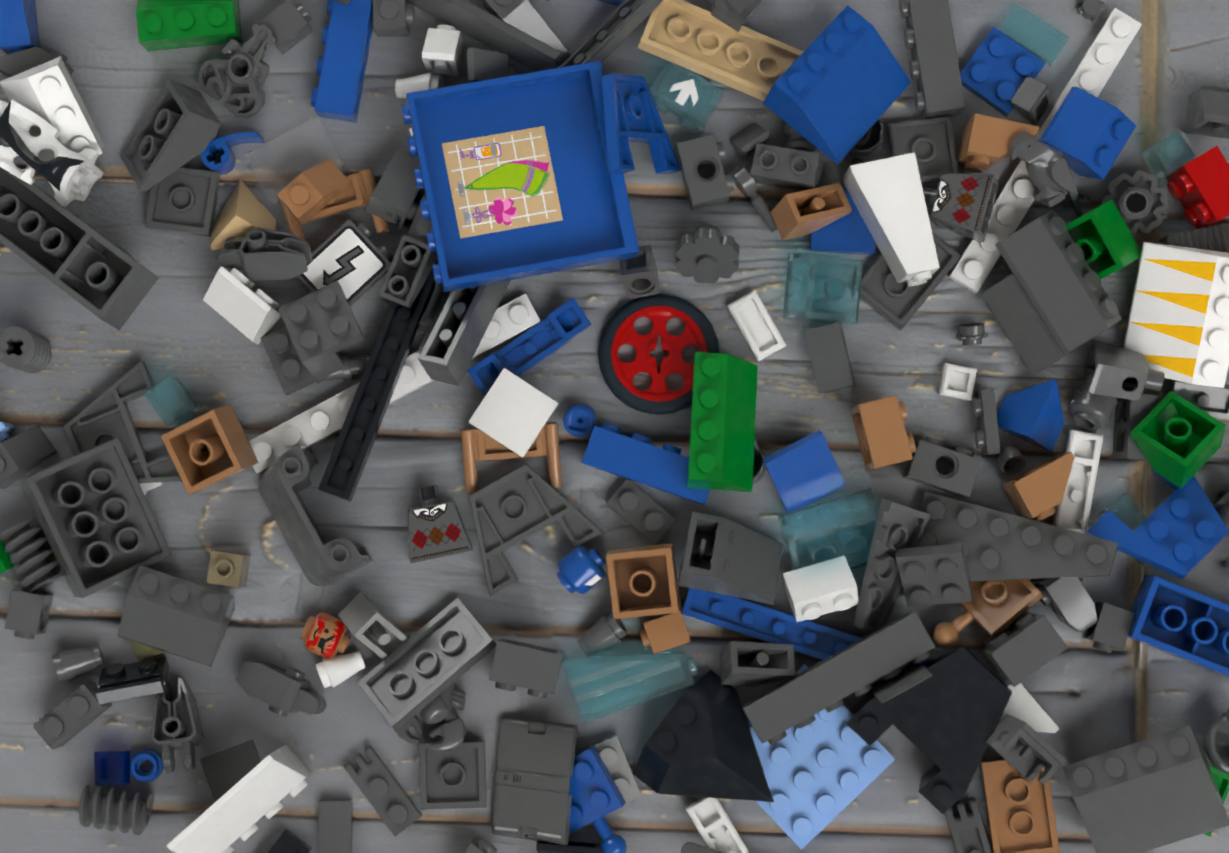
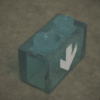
(685, 96)

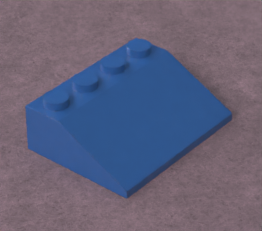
(839, 86)

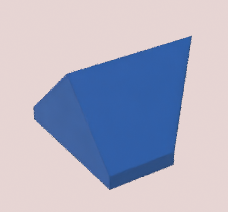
(1033, 414)

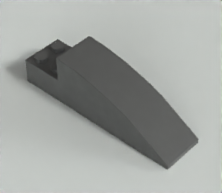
(71, 252)

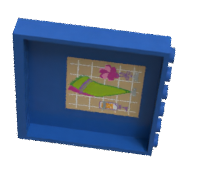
(518, 177)

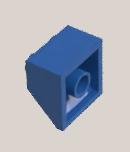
(1088, 133)

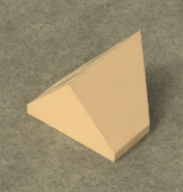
(239, 215)

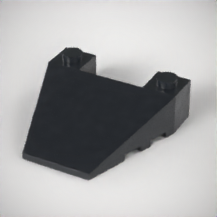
(944, 718)

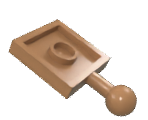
(992, 607)

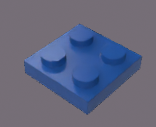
(999, 70)

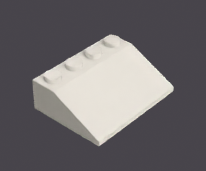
(244, 805)

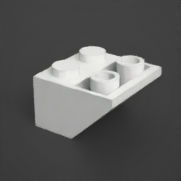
(246, 310)

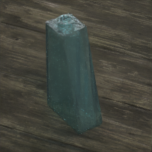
(622, 681)

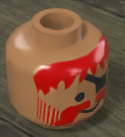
(325, 635)

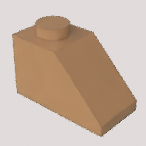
(313, 190)
(810, 210)

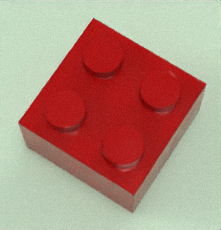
(1202, 188)

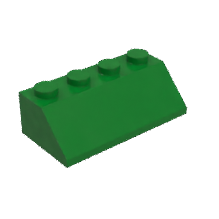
(722, 423)

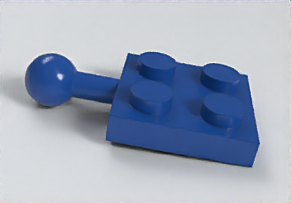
(594, 797)

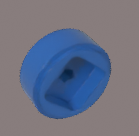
(579, 419)

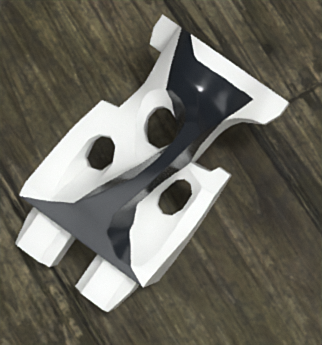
(68, 172)

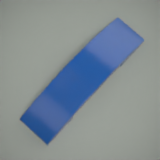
(532, 346)

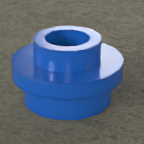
(137, 769)

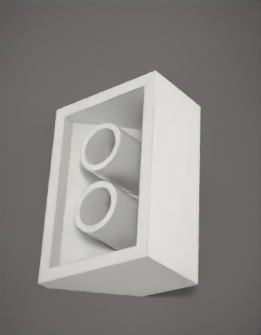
(54, 97)

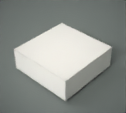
(957, 382)

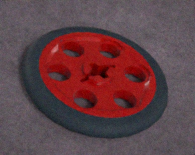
(621, 331)

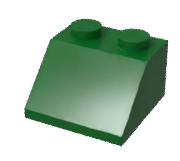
(1104, 239)
(1178, 438)

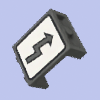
(350, 260)

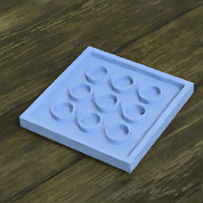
(817, 772)

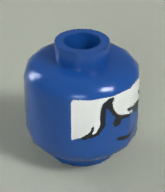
(581, 569)

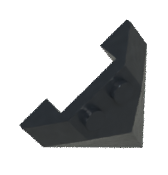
(704, 748)

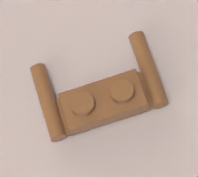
(351, 198)
(481, 447)

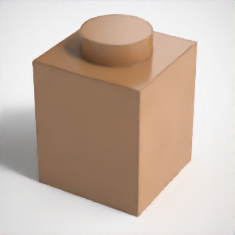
(664, 632)

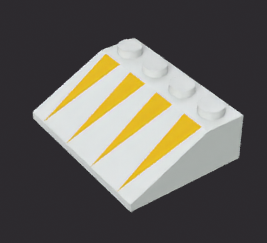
(1181, 313)

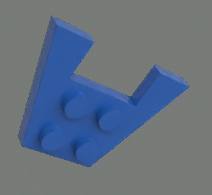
(634, 118)
(1174, 535)

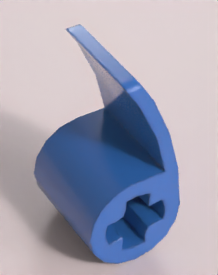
(223, 146)

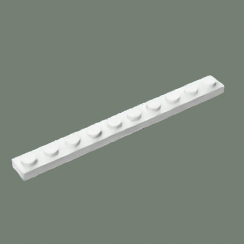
(1019, 190)
(330, 414)

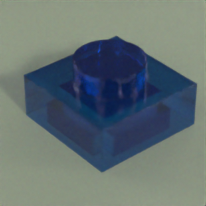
(112, 767)

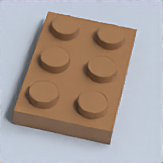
(1018, 810)

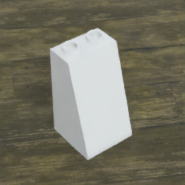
(896, 214)

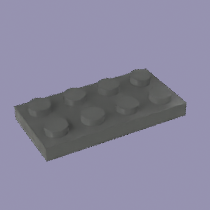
(427, 664)

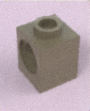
(228, 568)

